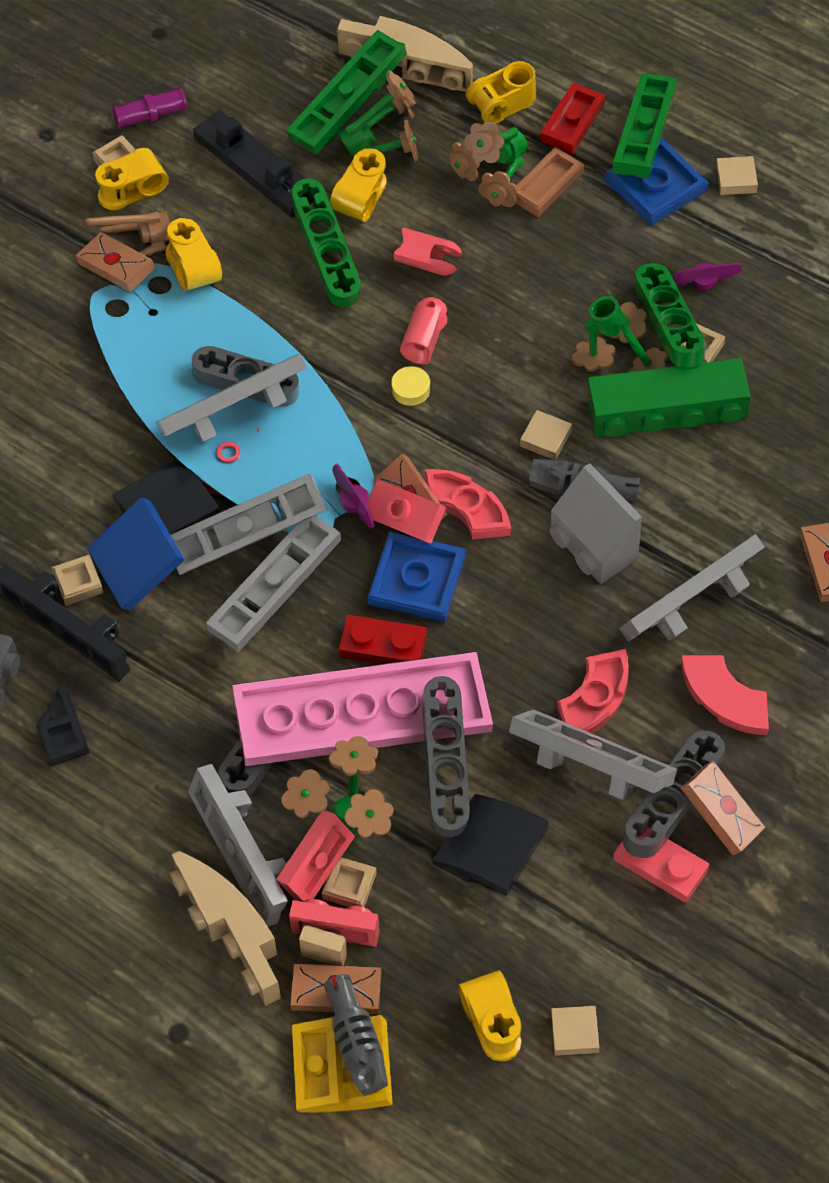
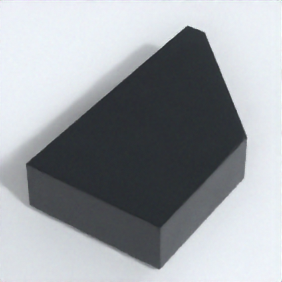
(61, 730)

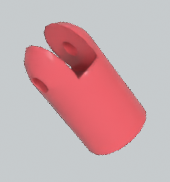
(426, 252)
(424, 330)

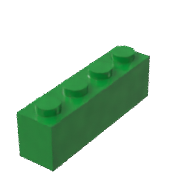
(668, 398)

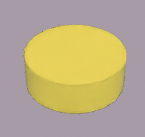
(410, 386)

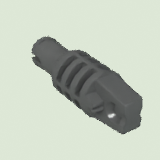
(557, 476)
(356, 1037)

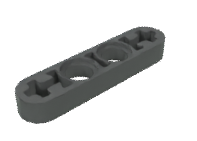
(448, 755)
(665, 824)

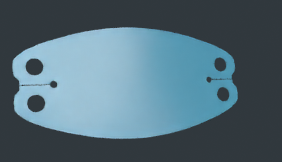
(155, 374)

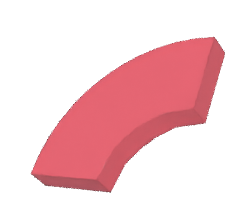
(470, 503)
(599, 694)
(724, 696)

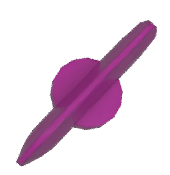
(706, 275)
(353, 497)

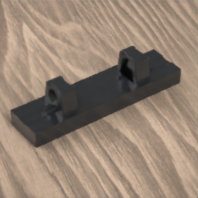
(250, 159)
(92, 641)

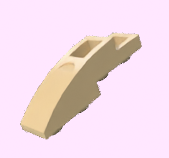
(427, 57)
(229, 916)

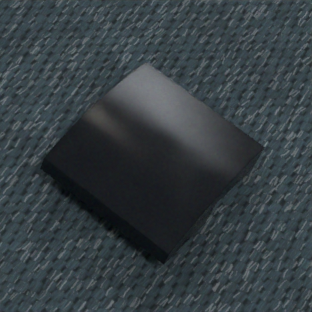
(175, 495)
(493, 844)

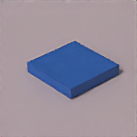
(669, 187)
(135, 553)
(416, 577)

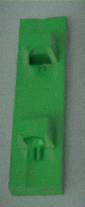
(347, 92)
(644, 125)

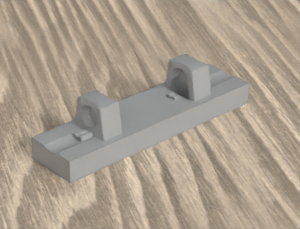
(264, 381)
(248, 523)
(273, 582)
(665, 613)
(561, 739)
(224, 820)

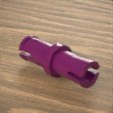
(149, 108)

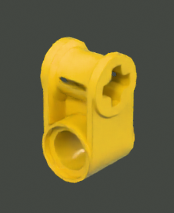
(504, 92)
(133, 175)
(360, 185)
(191, 255)
(492, 1010)

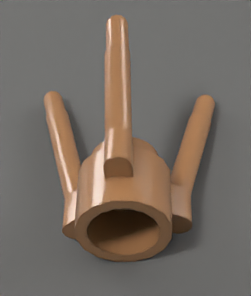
(151, 228)

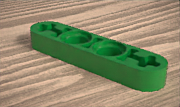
(322, 243)
(674, 313)

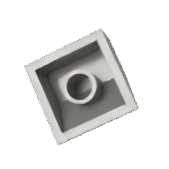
(596, 525)

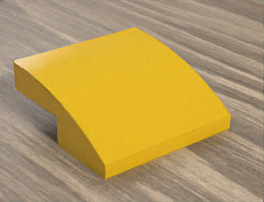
(320, 1073)

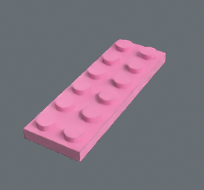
(379, 702)

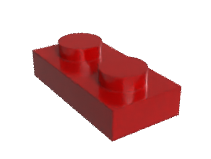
(572, 118)
(381, 641)

